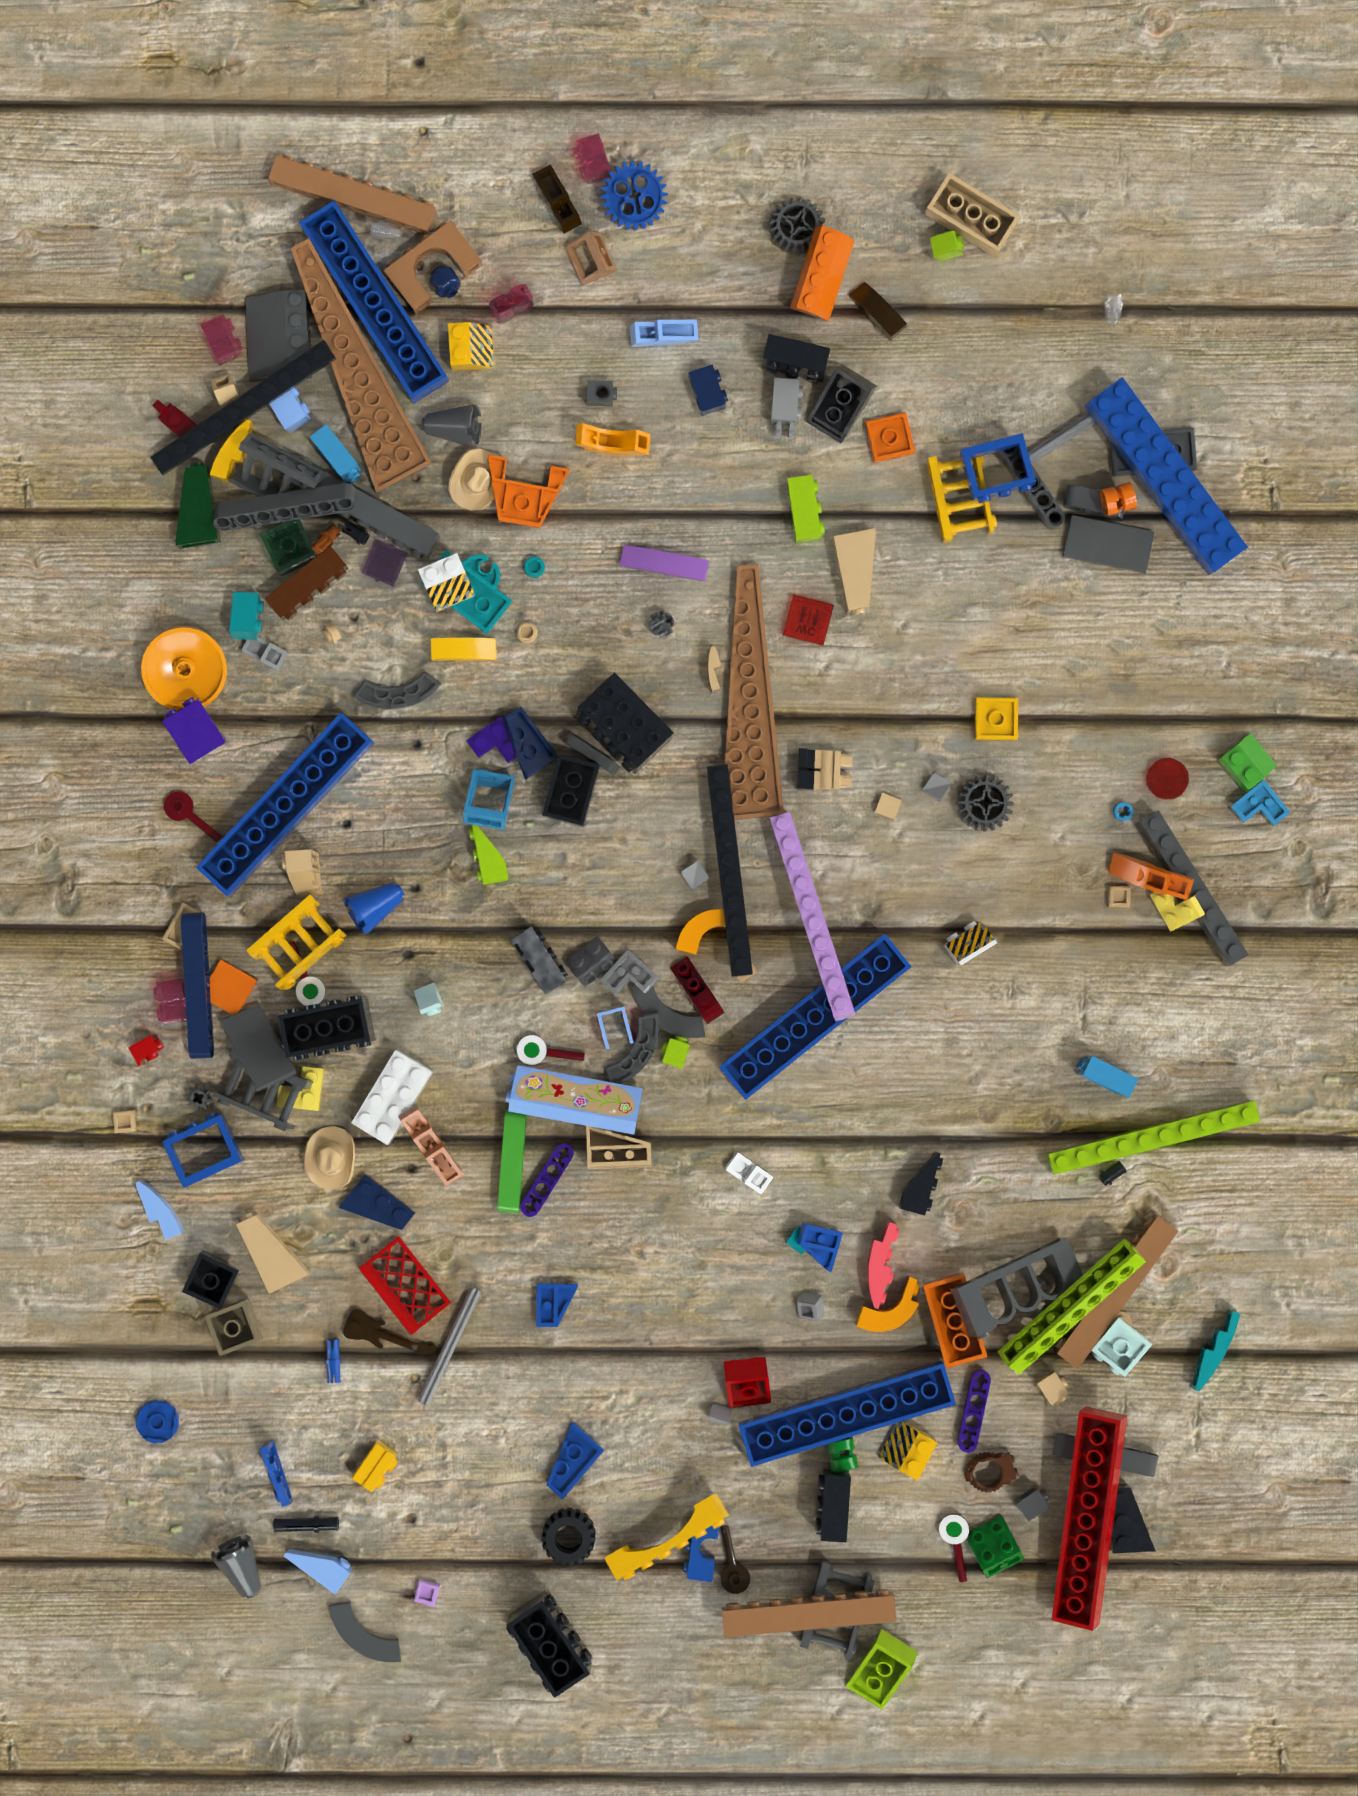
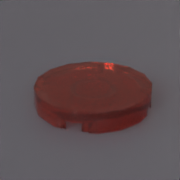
(1167, 778)

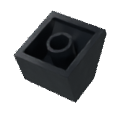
(210, 1279)

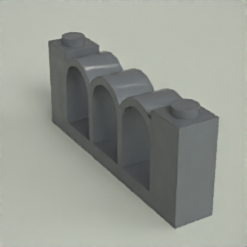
(973, 1306)

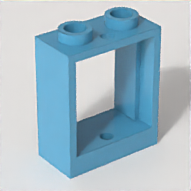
(336, 454)
(488, 817)
(1106, 1076)

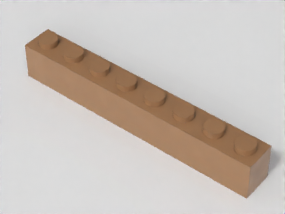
(352, 195)
(1089, 1330)
(808, 1613)

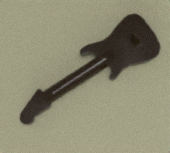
(361, 1326)

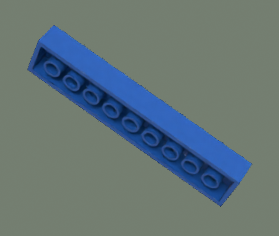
(374, 302)
(1165, 476)
(285, 805)
(812, 1018)
(846, 1413)

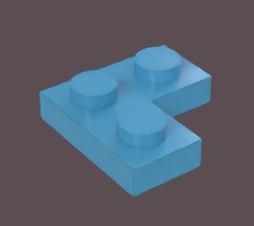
(1260, 798)

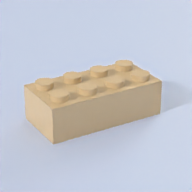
(972, 215)

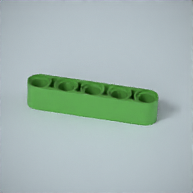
(512, 1162)

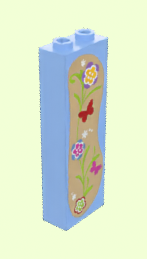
(574, 1099)

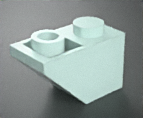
(429, 1000)

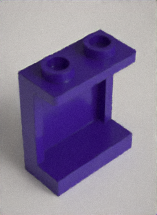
(193, 730)

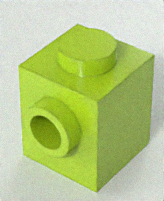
(947, 245)
(675, 1051)

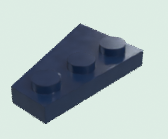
(528, 743)
(377, 1204)

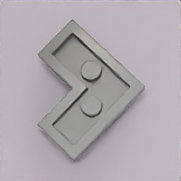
(628, 969)

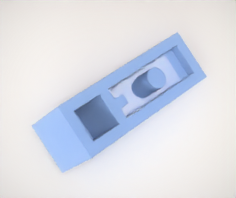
(323, 1568)

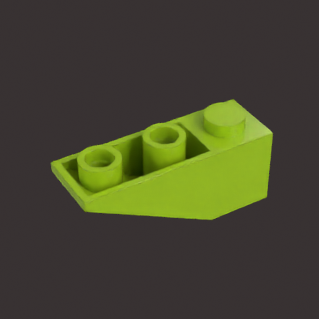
(491, 862)

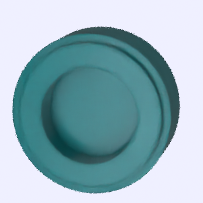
(534, 567)

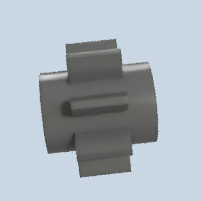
(661, 623)
(205, 1099)

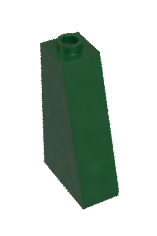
(196, 509)

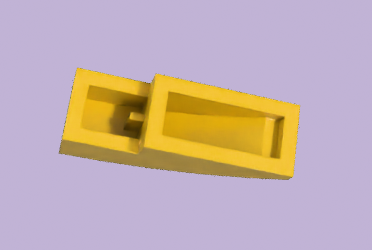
(230, 453)
(463, 649)

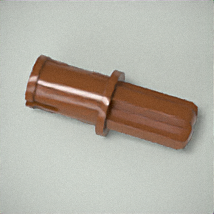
(326, 539)

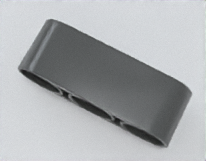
(1086, 501)

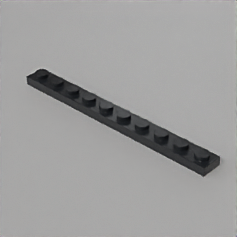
(243, 407)
(729, 870)

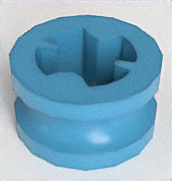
(1122, 805)

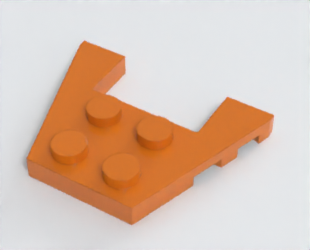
(523, 502)

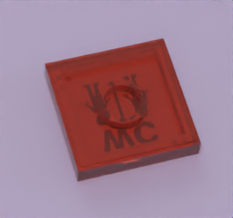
(808, 620)

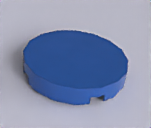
(157, 1421)

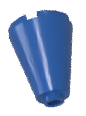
(373, 905)

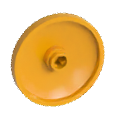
(183, 665)

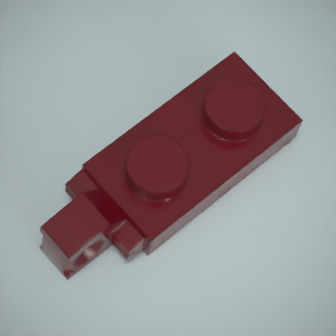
(174, 418)

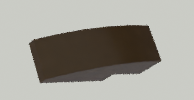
(557, 199)
(878, 310)

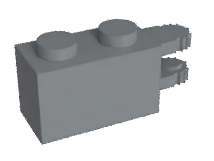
(785, 405)

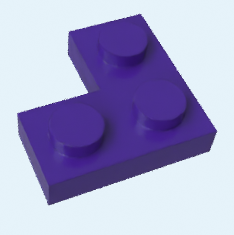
(493, 736)

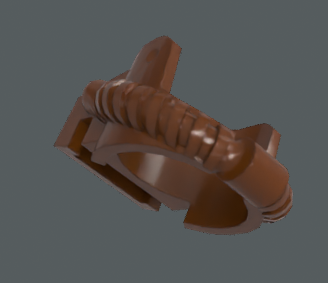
(1007, 1470)

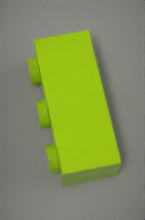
(805, 508)

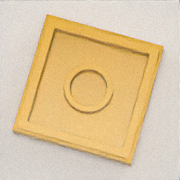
(996, 718)

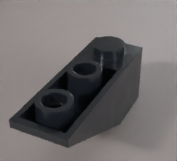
(918, 1190)

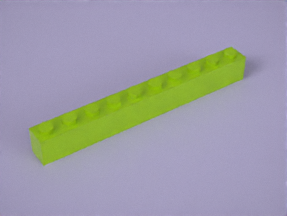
(1153, 1137)

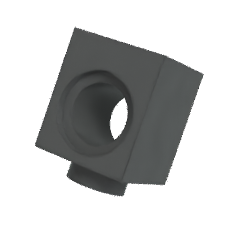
(592, 389)
(1032, 1503)

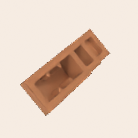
(431, 1145)

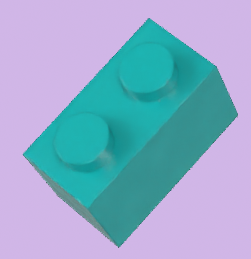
(245, 616)

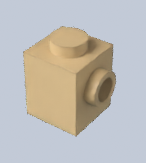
(225, 390)
(1053, 1387)

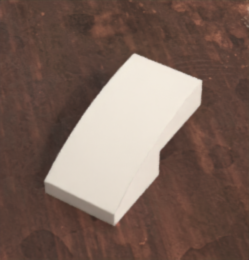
(748, 1172)

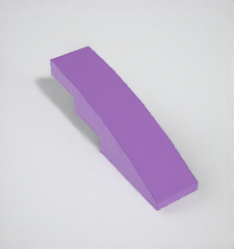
(664, 563)

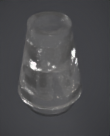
(385, 230)
(1113, 306)

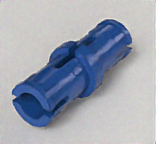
(333, 1360)

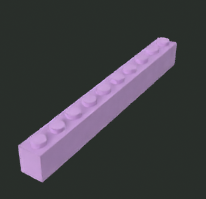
(812, 916)

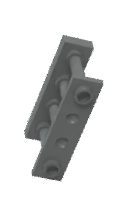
(273, 458)
(297, 1084)
(825, 1574)

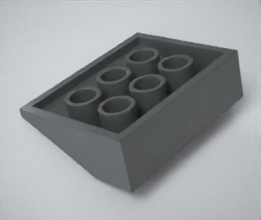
(276, 331)

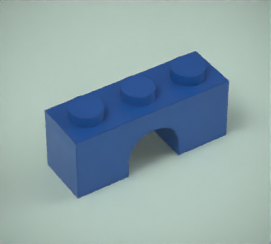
(700, 1566)

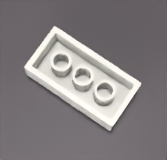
(392, 1096)

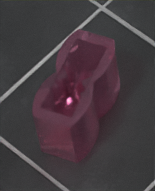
(593, 158)
(507, 305)
(221, 340)
(171, 1001)

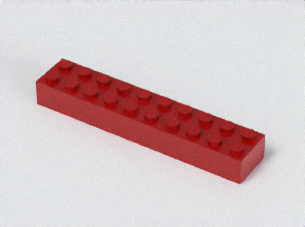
(1089, 1518)

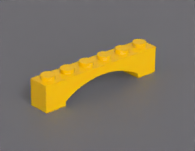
(706, 1514)

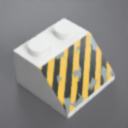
(446, 582)
(969, 943)

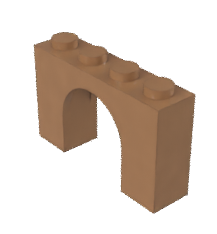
(444, 240)

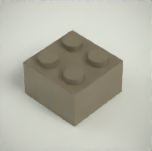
(233, 1327)

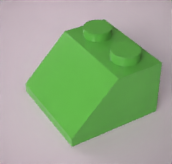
(1247, 762)

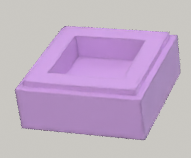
(426, 1592)

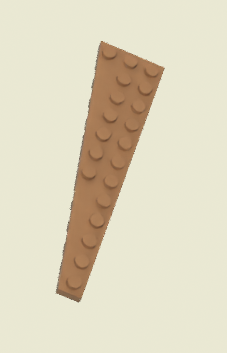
(377, 418)
(750, 722)

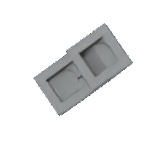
(265, 652)

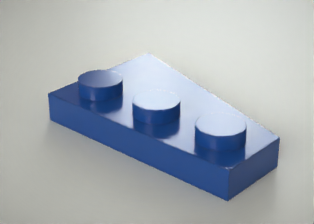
(574, 1460)
(276, 1473)

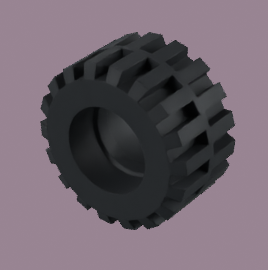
(563, 1554)

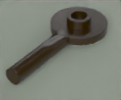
(735, 1576)

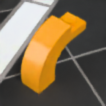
(611, 441)
(696, 927)
(893, 1317)

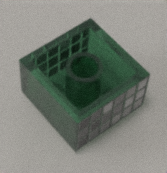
(289, 546)

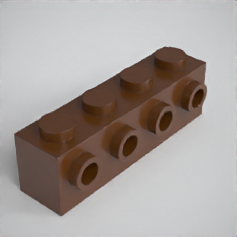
(306, 583)

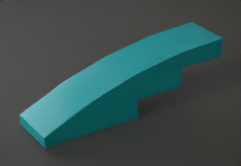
(1211, 1357)

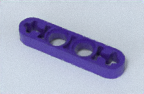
(546, 1179)
(977, 1411)

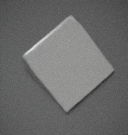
(720, 1414)

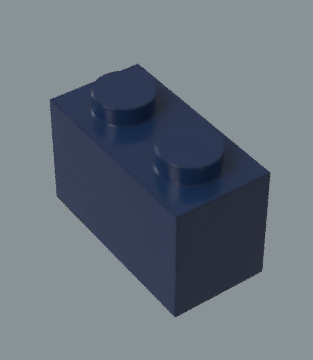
(707, 390)

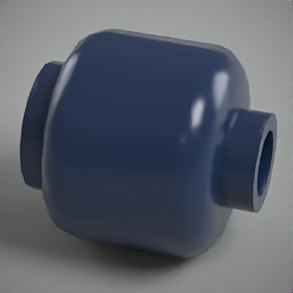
(445, 282)

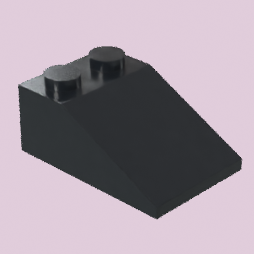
(841, 403)

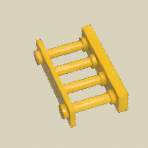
(944, 509)
(277, 936)

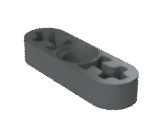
(592, 754)

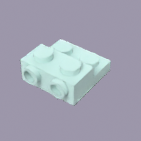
(1121, 1347)

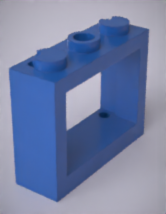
(992, 447)
(194, 1128)

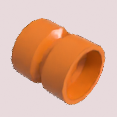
(1116, 499)

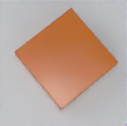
(890, 437)
(230, 987)

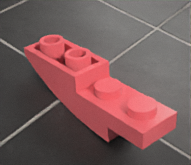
(877, 1272)

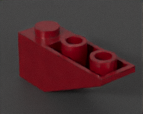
(697, 990)

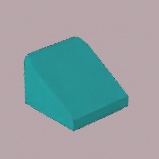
(792, 1240)

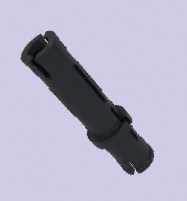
(306, 1524)

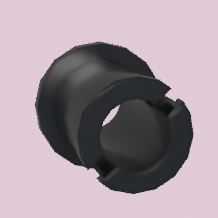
(361, 536)
(1112, 1173)

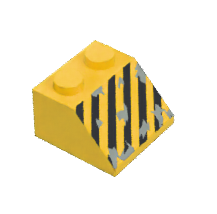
(470, 346)
(908, 1449)

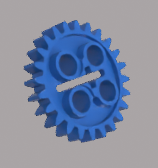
(615, 201)

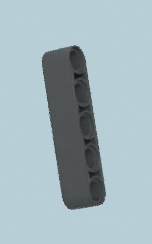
(1039, 491)
(1132, 1459)

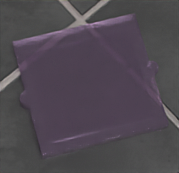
(384, 563)

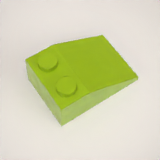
(882, 1669)

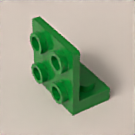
(994, 1546)

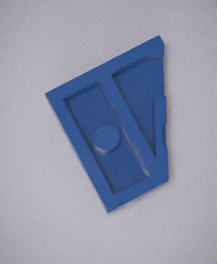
(820, 1243)
(553, 1302)

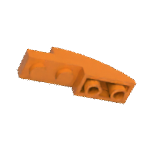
(1150, 877)

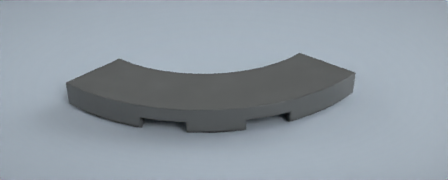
(398, 697)
(669, 1020)
(641, 1051)
(359, 1639)

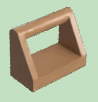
(599, 253)

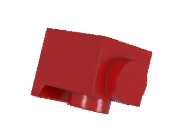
(146, 1049)

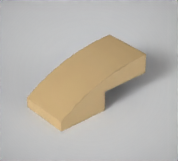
(713, 664)

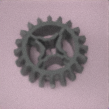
(790, 221)
(985, 793)

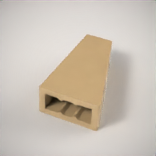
(855, 566)
(271, 1256)

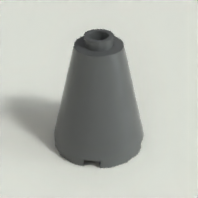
(455, 425)
(239, 1565)

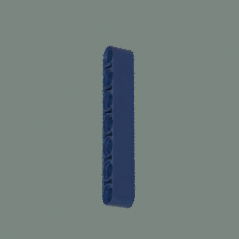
(196, 985)

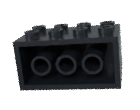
(624, 723)
(326, 1028)
(549, 1644)

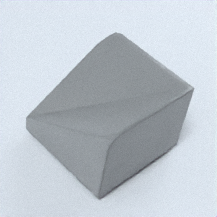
(936, 786)
(695, 875)
(810, 1306)

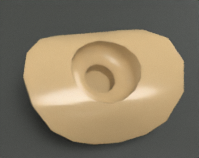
(471, 481)
(330, 1158)

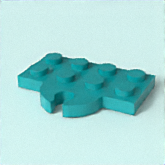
(488, 603)

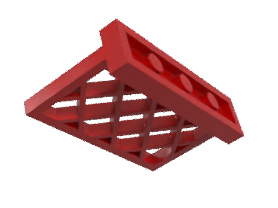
(389, 1297)

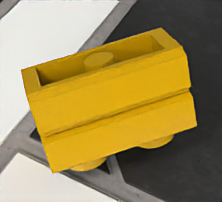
(375, 1465)

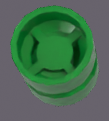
(844, 1461)

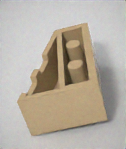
(303, 872)
(615, 1151)

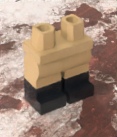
(828, 774)

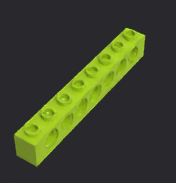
(1071, 1306)

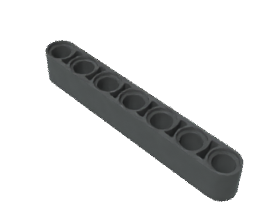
(284, 507)

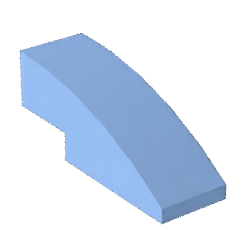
(663, 332)
(159, 1209)

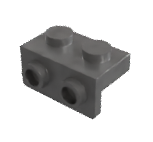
(590, 961)

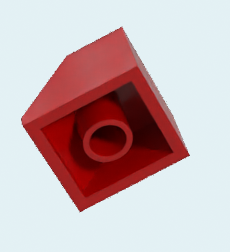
(747, 1382)

